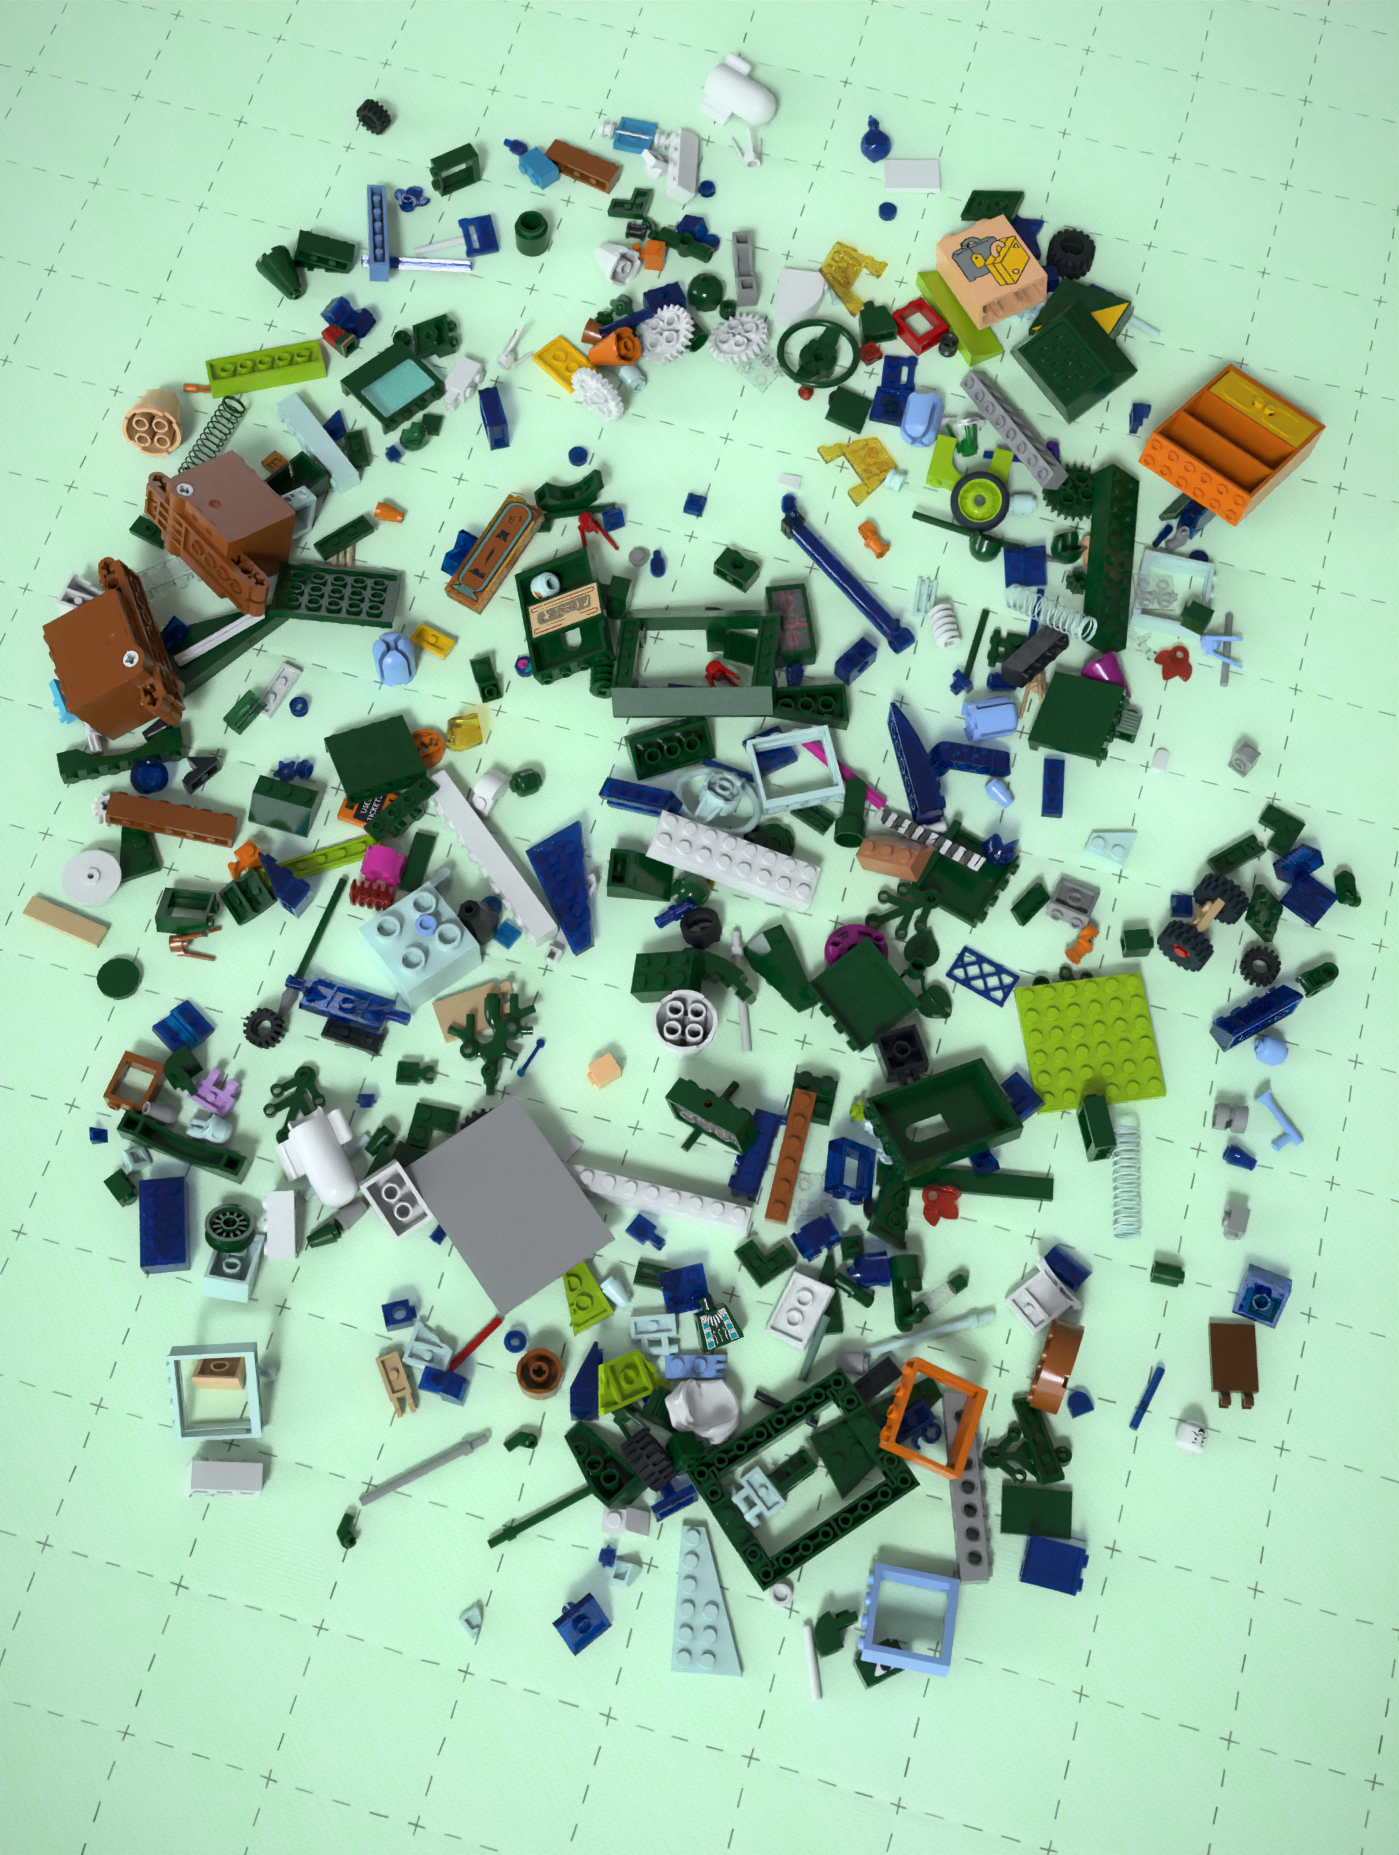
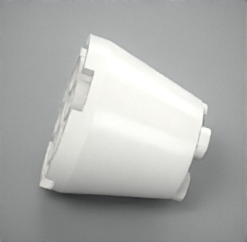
(684, 1013)

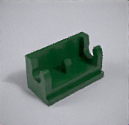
(792, 1472)

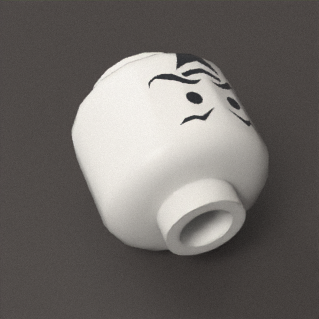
(1192, 1438)

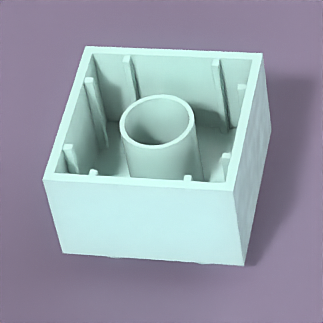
(418, 964)

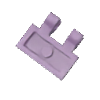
(212, 1098)

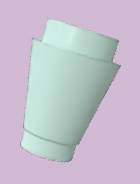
(616, 1291)

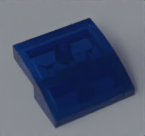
(1025, 566)
(1309, 900)
(183, 1027)

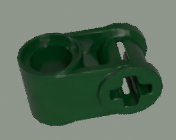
(1315, 981)

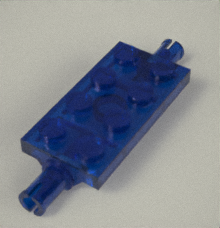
(347, 1003)

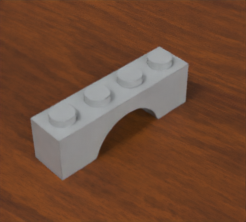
(743, 269)

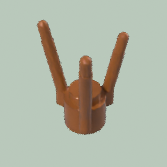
(179, 943)

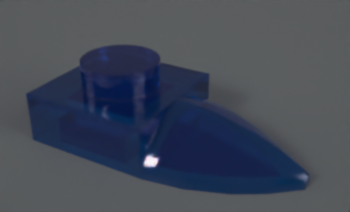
(174, 632)

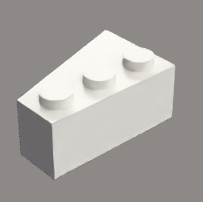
(75, 593)
(281, 1224)

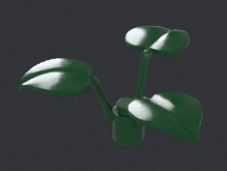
(923, 953)

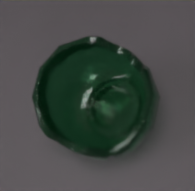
(415, 437)

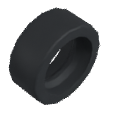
(705, 936)

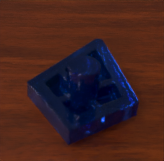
(335, 426)

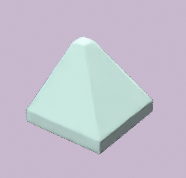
(136, 1160)
(624, 1573)

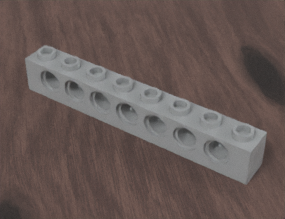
(1014, 430)
(967, 1572)

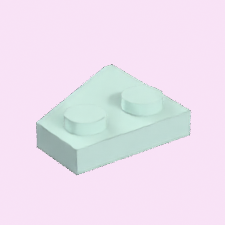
(1111, 847)
(427, 1350)

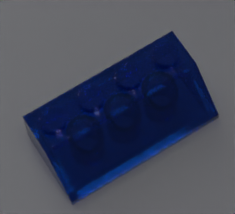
(1255, 1016)

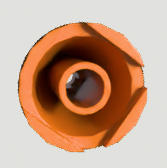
(616, 349)

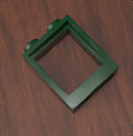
(458, 179)
(186, 899)
(1096, 1128)

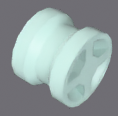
(895, 480)

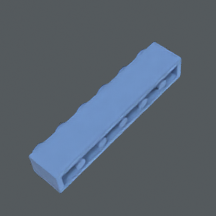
(377, 233)

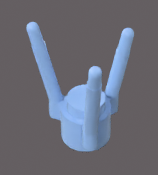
(1213, 642)

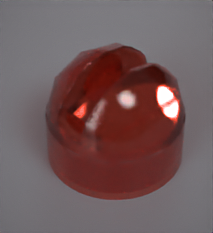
(805, 393)

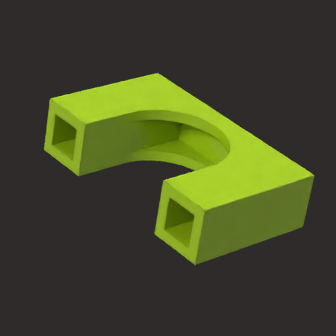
(943, 474)

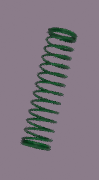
(231, 408)

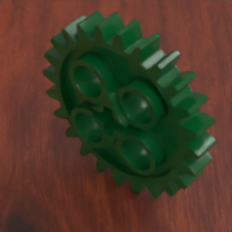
(1067, 493)

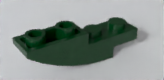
(720, 969)

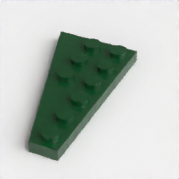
(843, 1452)

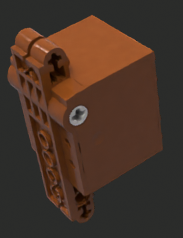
(224, 527)
(115, 658)

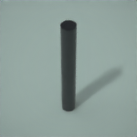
(777, 1404)

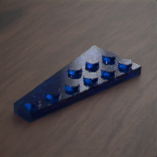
(563, 876)

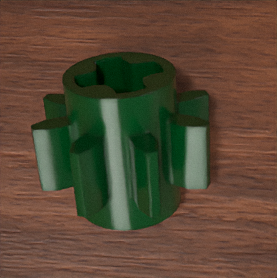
(1076, 582)

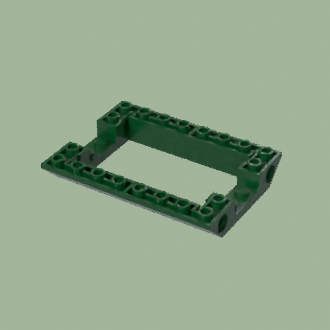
(697, 702)
(831, 1390)

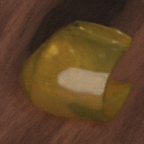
(463, 733)

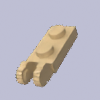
(395, 1381)

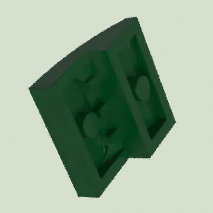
(247, 897)

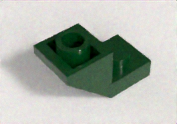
(485, 678)

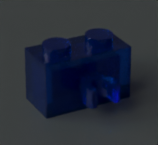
(915, 1418)

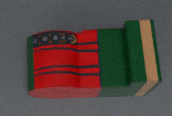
(340, 339)

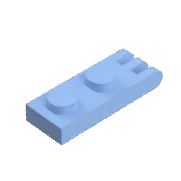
(694, 1367)

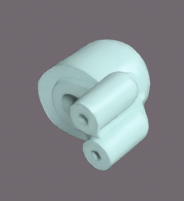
(214, 1129)

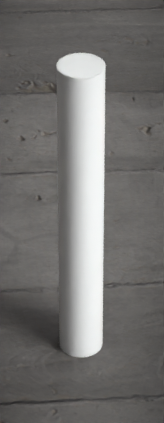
(812, 1664)

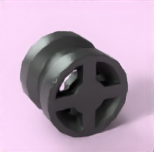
(951, 341)

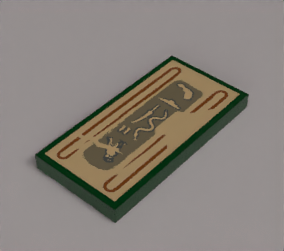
(566, 611)

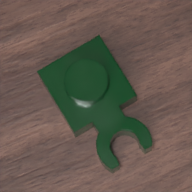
(410, 1073)

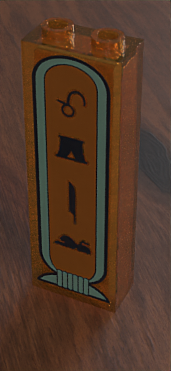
(495, 553)

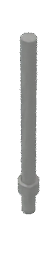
(464, 1449)

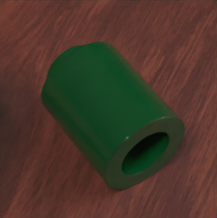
(1166, 1274)

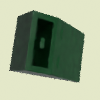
(638, 876)

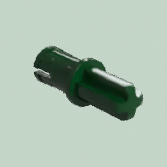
(853, 1290)

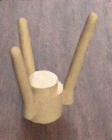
(1037, 686)

